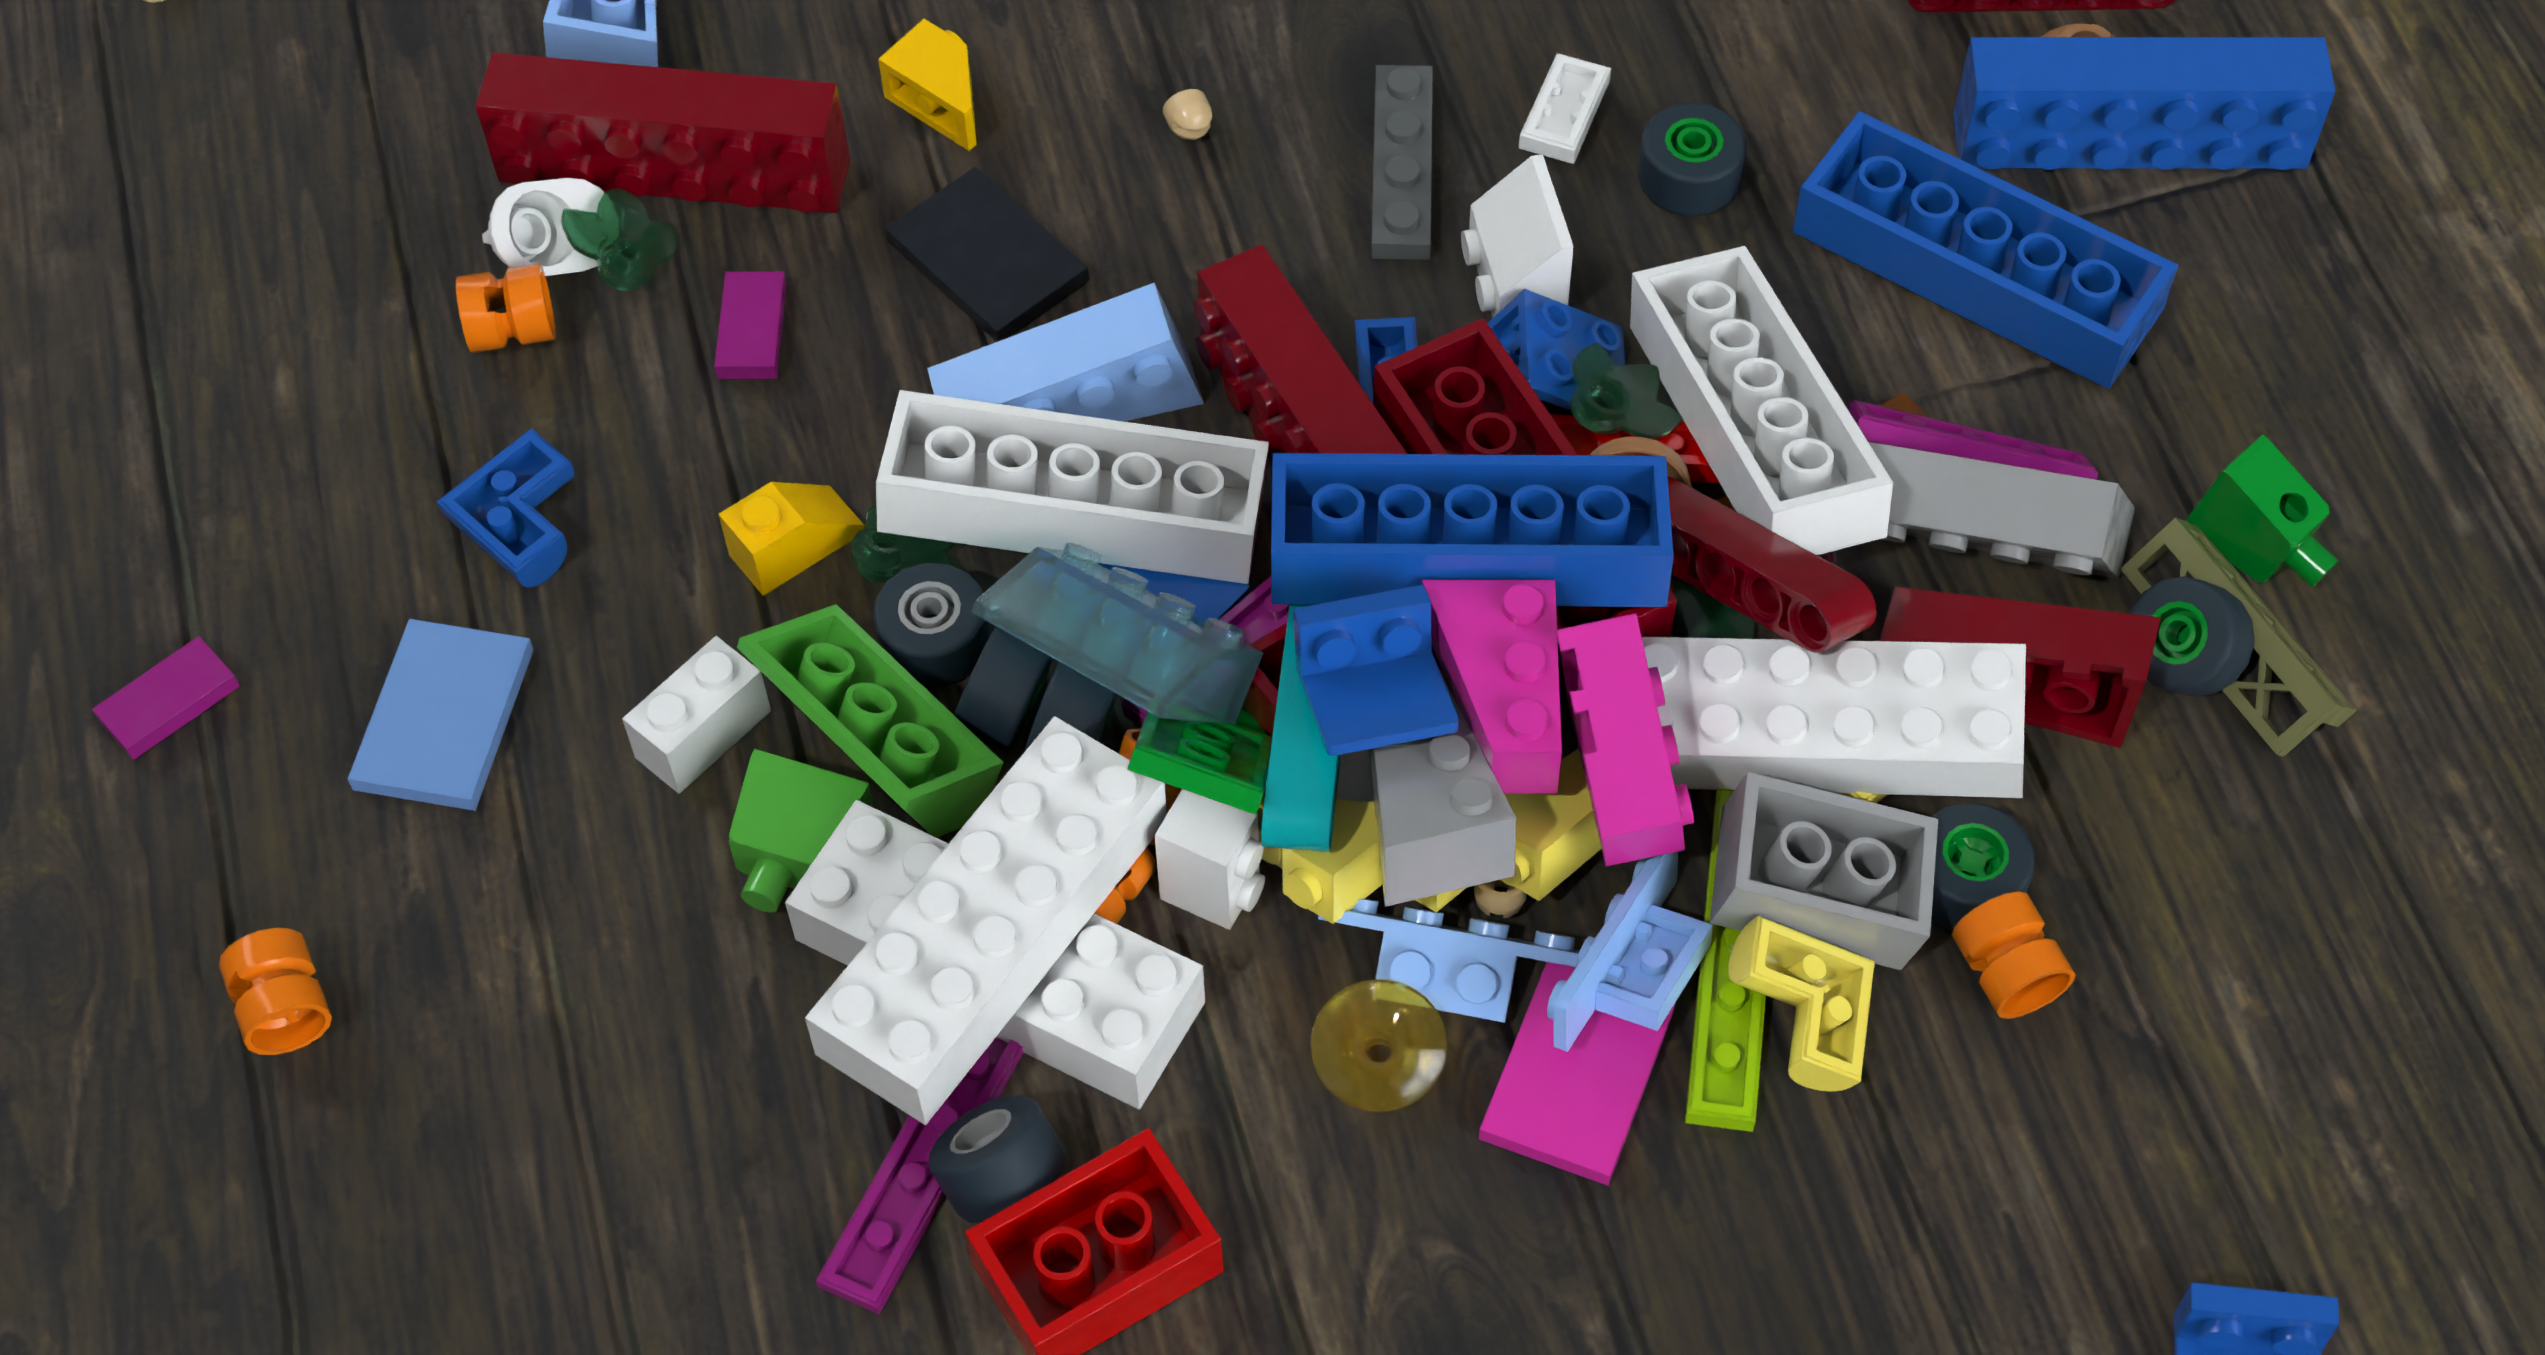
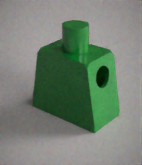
(2265, 516)

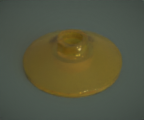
(1373, 1015)

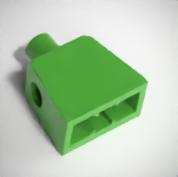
(785, 821)

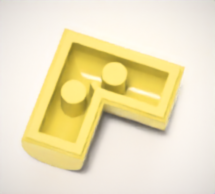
(1826, 988)

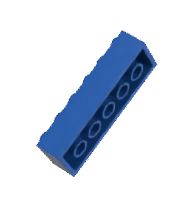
(2142, 102)
(1984, 249)
(1399, 519)

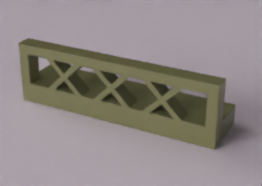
(2272, 640)

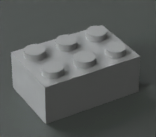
(1826, 868)

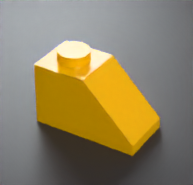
(932, 81)
(786, 530)

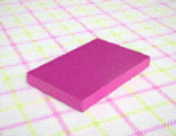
(1574, 1103)

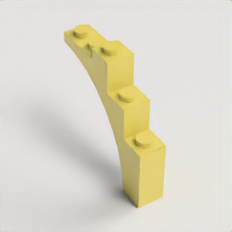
(1550, 844)

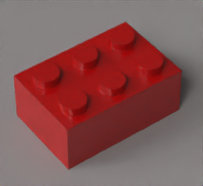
(1096, 1250)

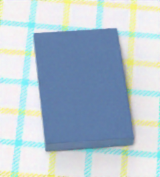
(441, 714)

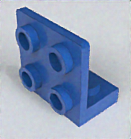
(1547, 337)
(1372, 671)
(2252, 1322)

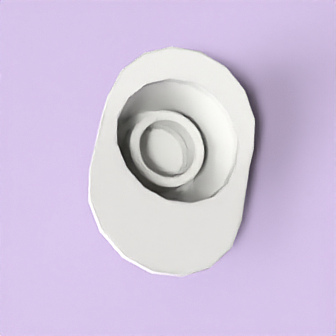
(528, 225)

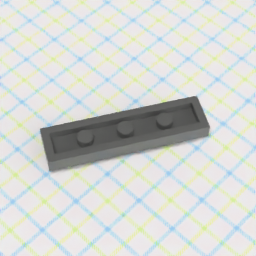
(1402, 162)

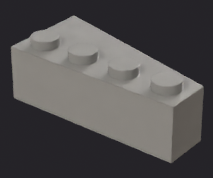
(2007, 511)
(1440, 816)

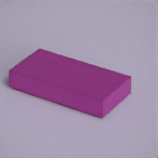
(750, 325)
(166, 698)

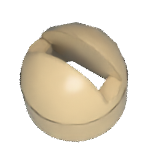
(1188, 114)
(1497, 902)

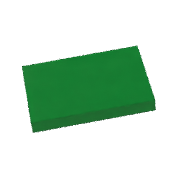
(1205, 759)

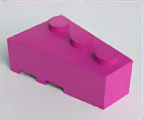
(1504, 673)
(1622, 740)

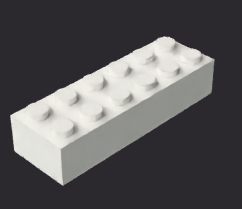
(1759, 402)
(1059, 478)
(1846, 716)
(987, 920)
(1100, 1013)

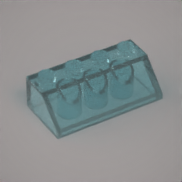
(1123, 634)

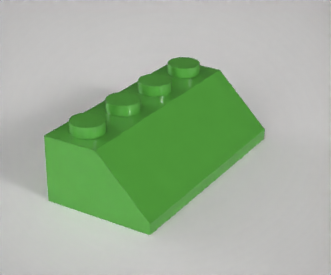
(878, 716)

